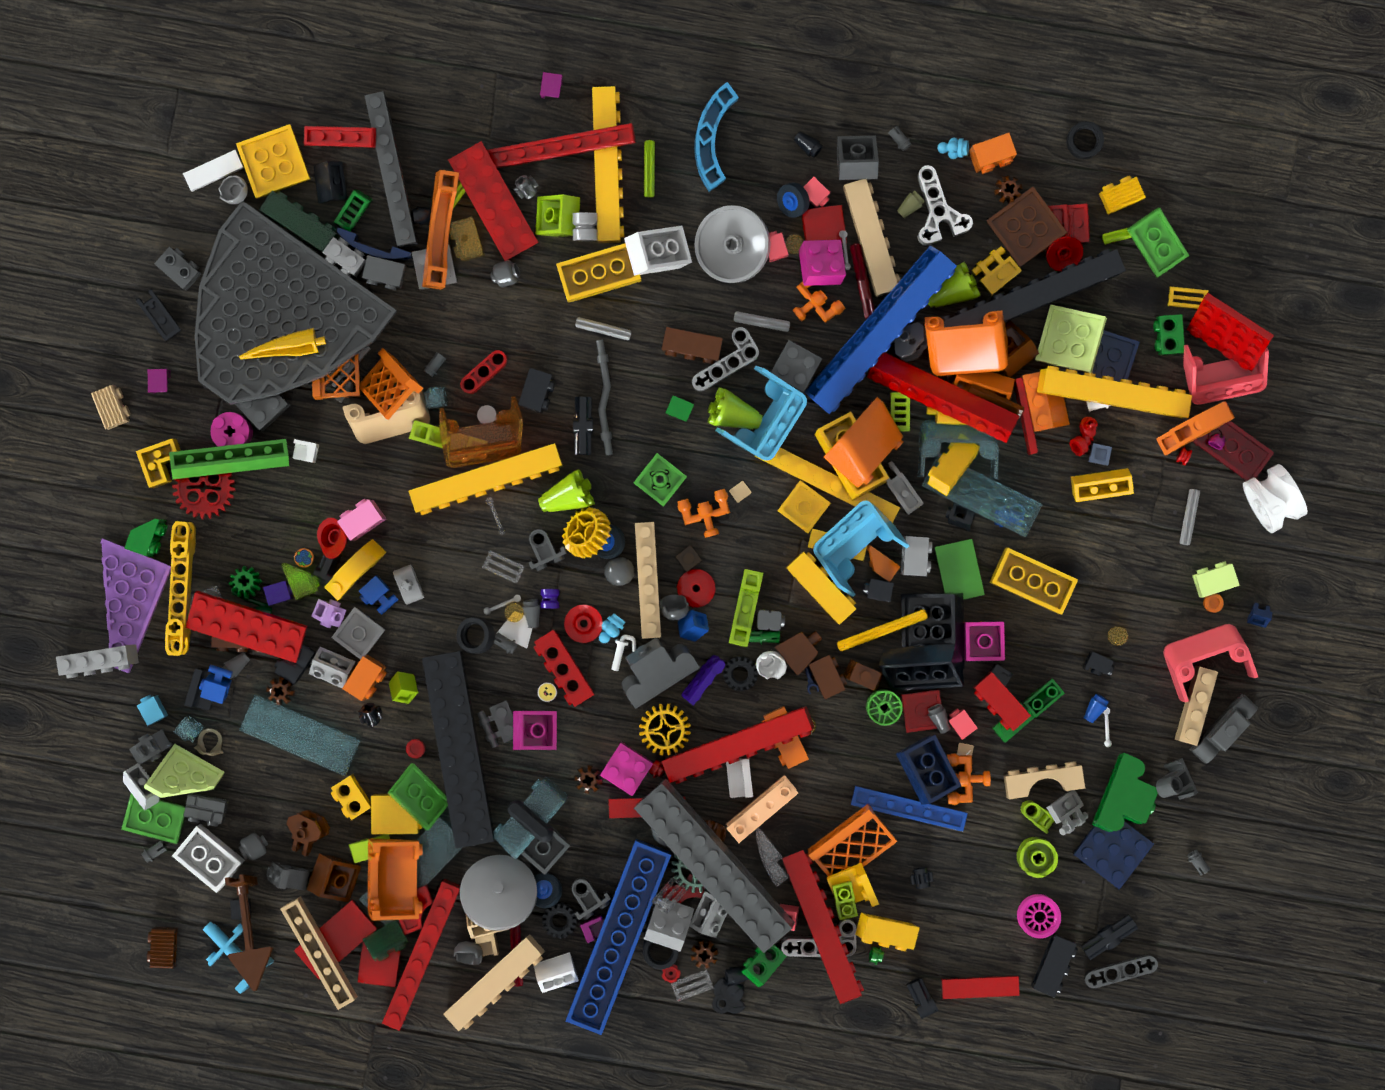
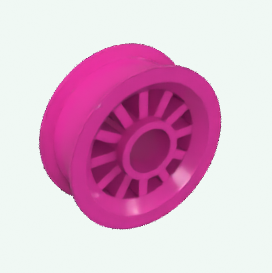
(1056, 916)

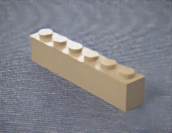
(871, 237)
(648, 580)
(319, 953)
(494, 982)

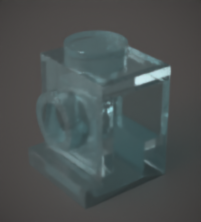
(435, 397)
(188, 729)

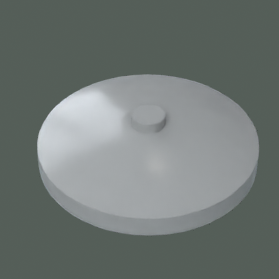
(732, 244)
(498, 892)

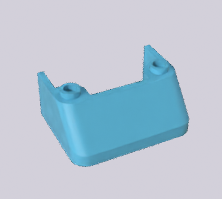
(777, 421)
(849, 538)

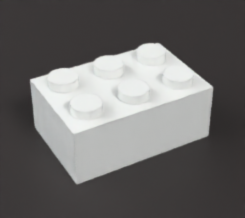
(658, 250)
(208, 858)

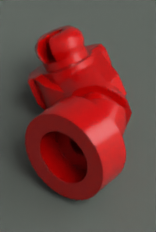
(1079, 444)

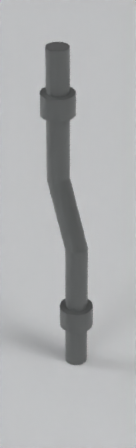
(602, 359)

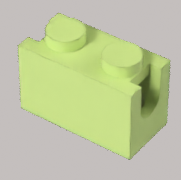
(1215, 579)

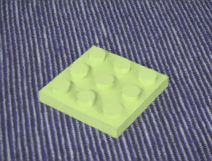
(1071, 338)

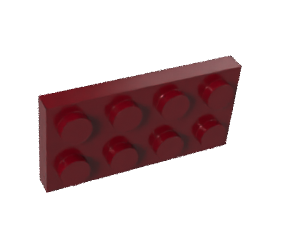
(1240, 453)

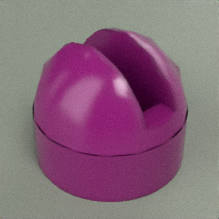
(1217, 442)

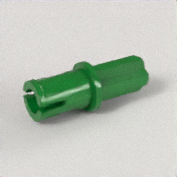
(765, 636)

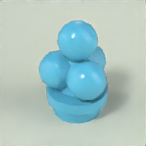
(955, 148)
(611, 628)

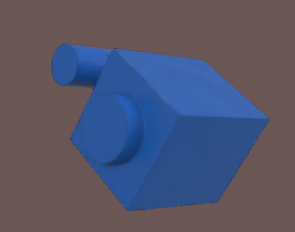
(375, 591)
(216, 686)

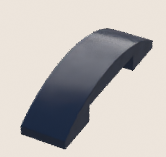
(395, 255)

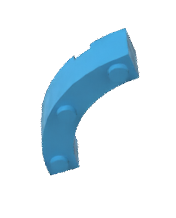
(705, 136)

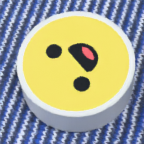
(547, 692)

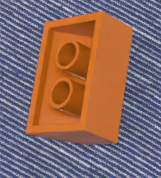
(990, 381)
(1045, 409)

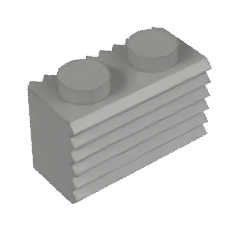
(135, 780)

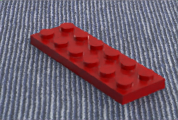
(493, 201)
(246, 626)

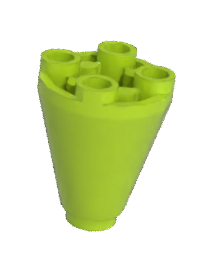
(956, 289)
(732, 412)
(567, 494)

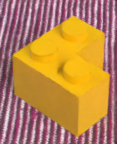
(154, 460)

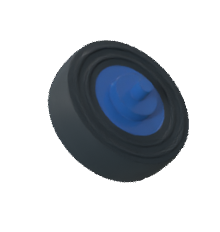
(793, 199)
(615, 544)
(548, 890)

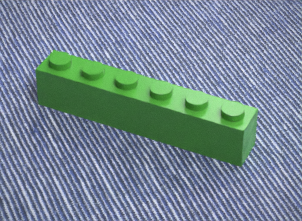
(229, 459)

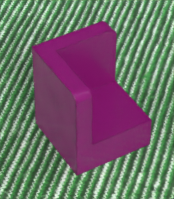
(551, 85)
(158, 380)
(592, 927)

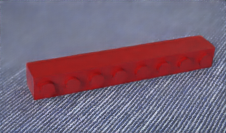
(944, 397)
(738, 744)
(822, 928)
(421, 954)

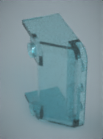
(933, 434)
(544, 802)

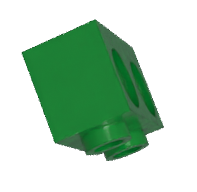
(1176, 334)
(766, 966)

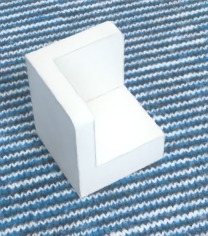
(305, 451)

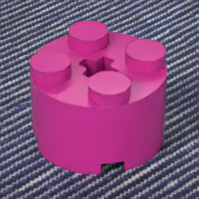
(224, 423)

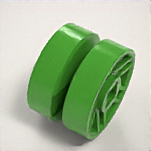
(882, 697)

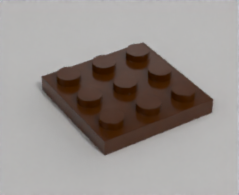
(1026, 226)

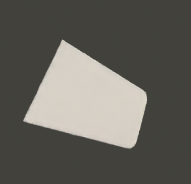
(517, 631)

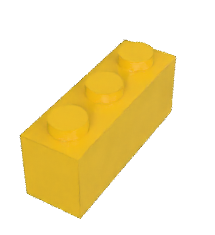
(952, 466)
(1102, 485)
(887, 932)

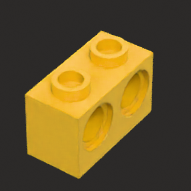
(356, 794)

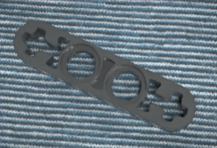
(1120, 968)

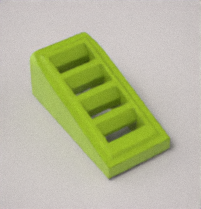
(896, 395)

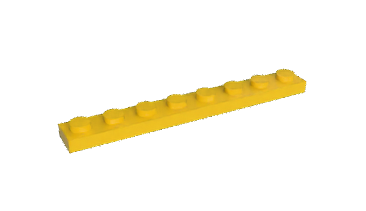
(826, 481)

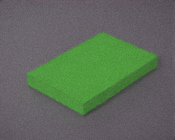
(1157, 242)
(959, 569)
(419, 796)
(160, 821)

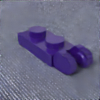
(703, 679)

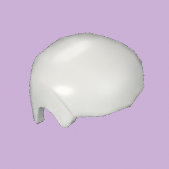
(771, 665)

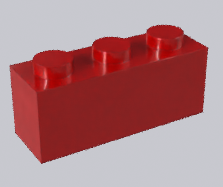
(1001, 701)

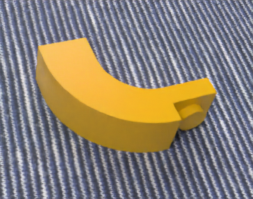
(354, 569)

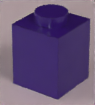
(278, 593)

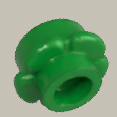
(876, 955)

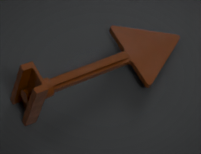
(252, 961)

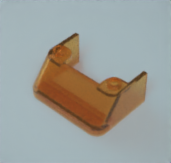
(484, 441)

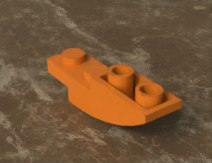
(1195, 428)

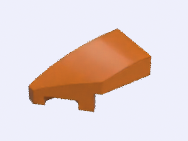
(881, 564)

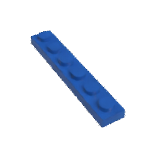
(909, 808)

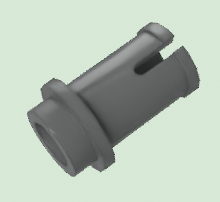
(899, 137)
(434, 364)
(348, 387)
(505, 643)
(154, 851)
(1199, 863)

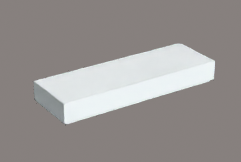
(213, 170)

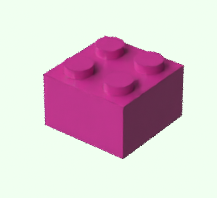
(822, 262)
(984, 641)
(534, 730)
(626, 768)

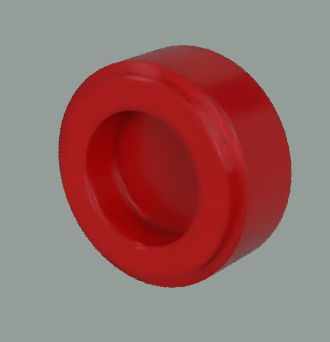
(415, 748)

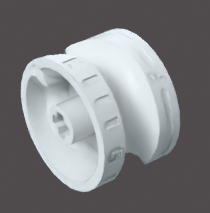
(1275, 498)

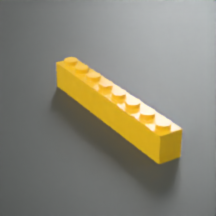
(606, 168)
(1114, 393)
(485, 478)

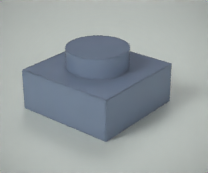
(1100, 454)

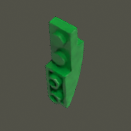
(1035, 705)

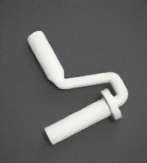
(620, 648)

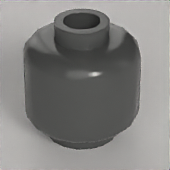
(505, 273)
(253, 846)

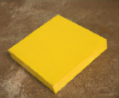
(804, 506)

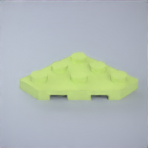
(183, 774)

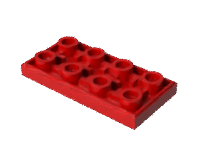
(342, 933)

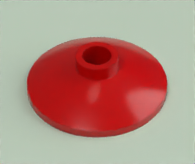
(1072, 254)
(700, 578)
(576, 631)

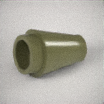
(910, 204)

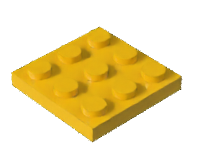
(273, 161)

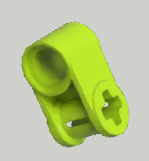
(1040, 817)

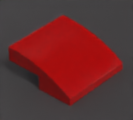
(1074, 220)
(823, 223)
(376, 972)

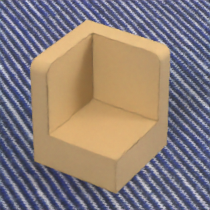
(488, 944)

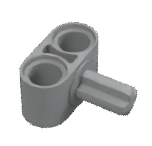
(408, 584)

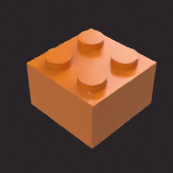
(993, 153)
(364, 678)

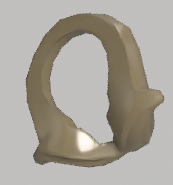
(201, 747)

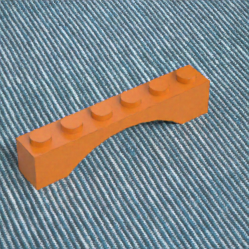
(437, 244)

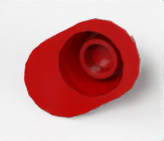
(331, 538)

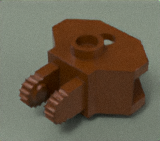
(307, 830)

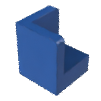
(693, 625)

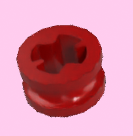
(1184, 456)

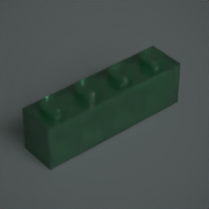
(298, 221)

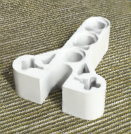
(950, 215)

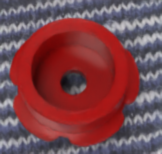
(657, 769)
(671, 978)

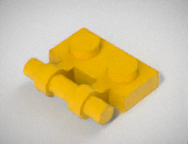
(1000, 275)

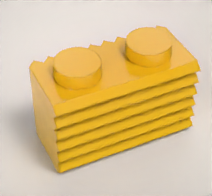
(1121, 195)

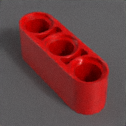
(493, 370)

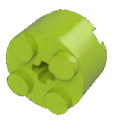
(1043, 866)

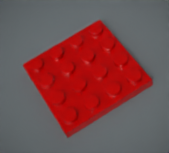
(1229, 332)

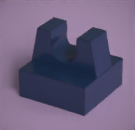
(1259, 617)

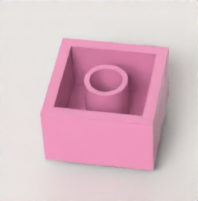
(361, 520)

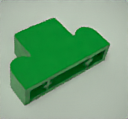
(1125, 796)

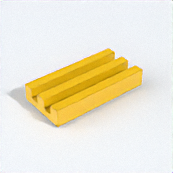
(1171, 296)

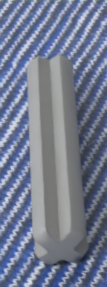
(761, 321)
(603, 328)
(1189, 517)

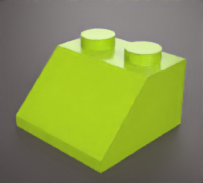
(556, 215)

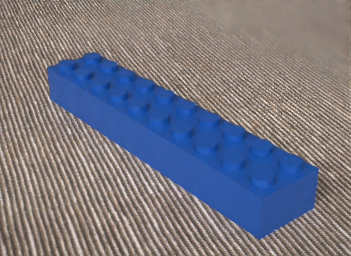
(880, 329)
(618, 936)

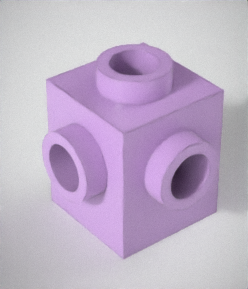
(329, 613)

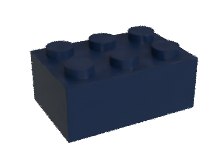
(928, 769)

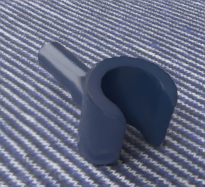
(810, 681)

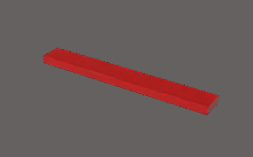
(563, 146)

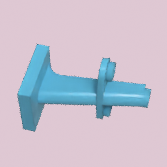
(226, 946)

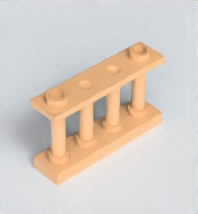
(761, 808)

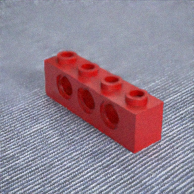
(553, 640)

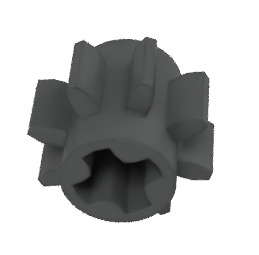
(526, 187)

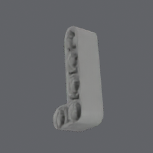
(723, 363)
(846, 937)

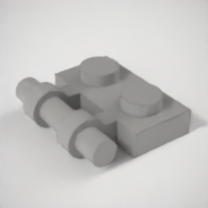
(1065, 806)

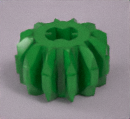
(239, 588)

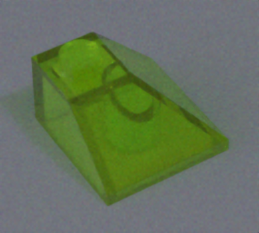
(301, 582)

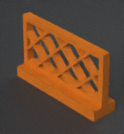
(398, 374)
(319, 385)
(844, 830)

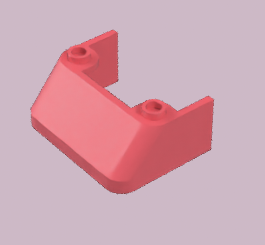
(1223, 378)
(1184, 652)

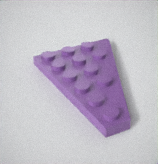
(132, 593)

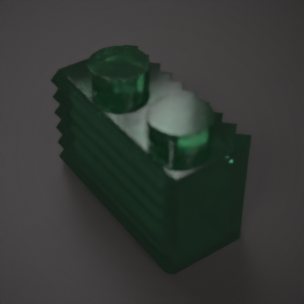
(385, 941)

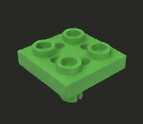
(660, 479)

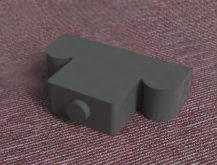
(656, 670)
(1225, 729)

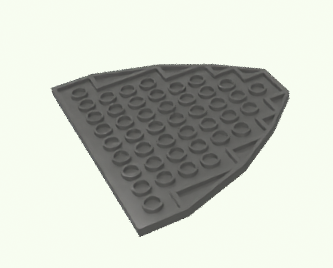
(266, 287)

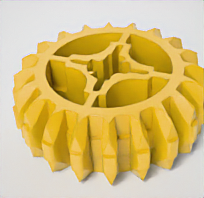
(586, 532)
(648, 732)

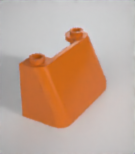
(967, 347)
(865, 444)
(393, 879)

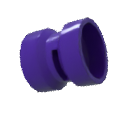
(550, 598)

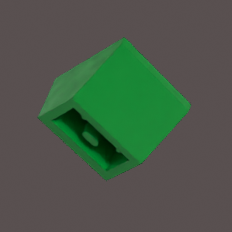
(146, 537)

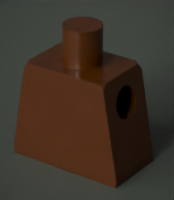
(799, 650)
(863, 675)

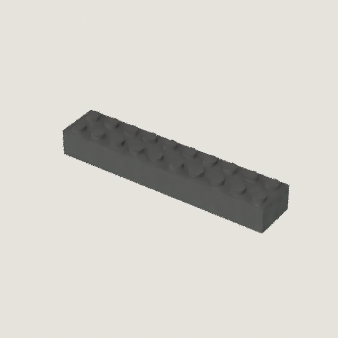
(714, 865)

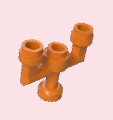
(816, 300)
(705, 511)
(965, 779)

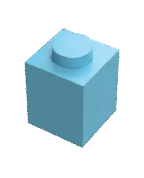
(152, 709)

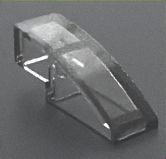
(770, 858)

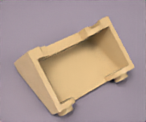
(376, 427)

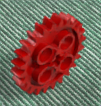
(202, 505)

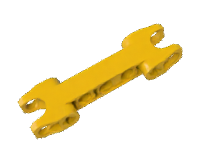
(177, 542)

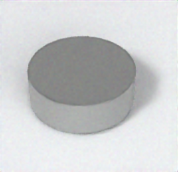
(486, 414)

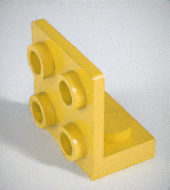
(860, 883)

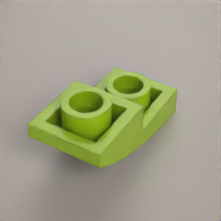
(360, 848)
(844, 900)

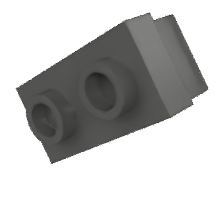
(544, 552)
(1176, 781)
(287, 876)
(589, 899)

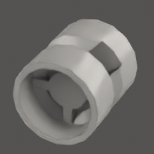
(585, 227)

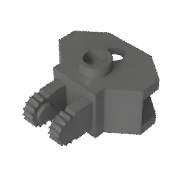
(909, 341)
(150, 747)

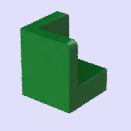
(679, 408)

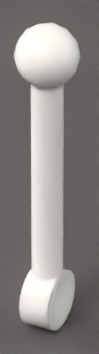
(1107, 743)

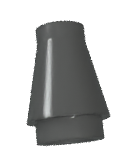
(532, 612)
(236, 664)
(939, 717)

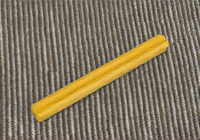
(882, 630)

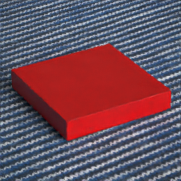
(916, 709)

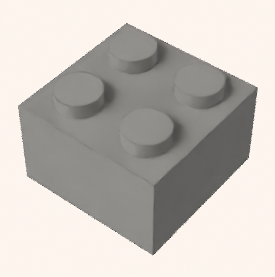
(915, 557)
(671, 927)

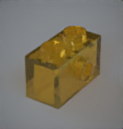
(466, 239)

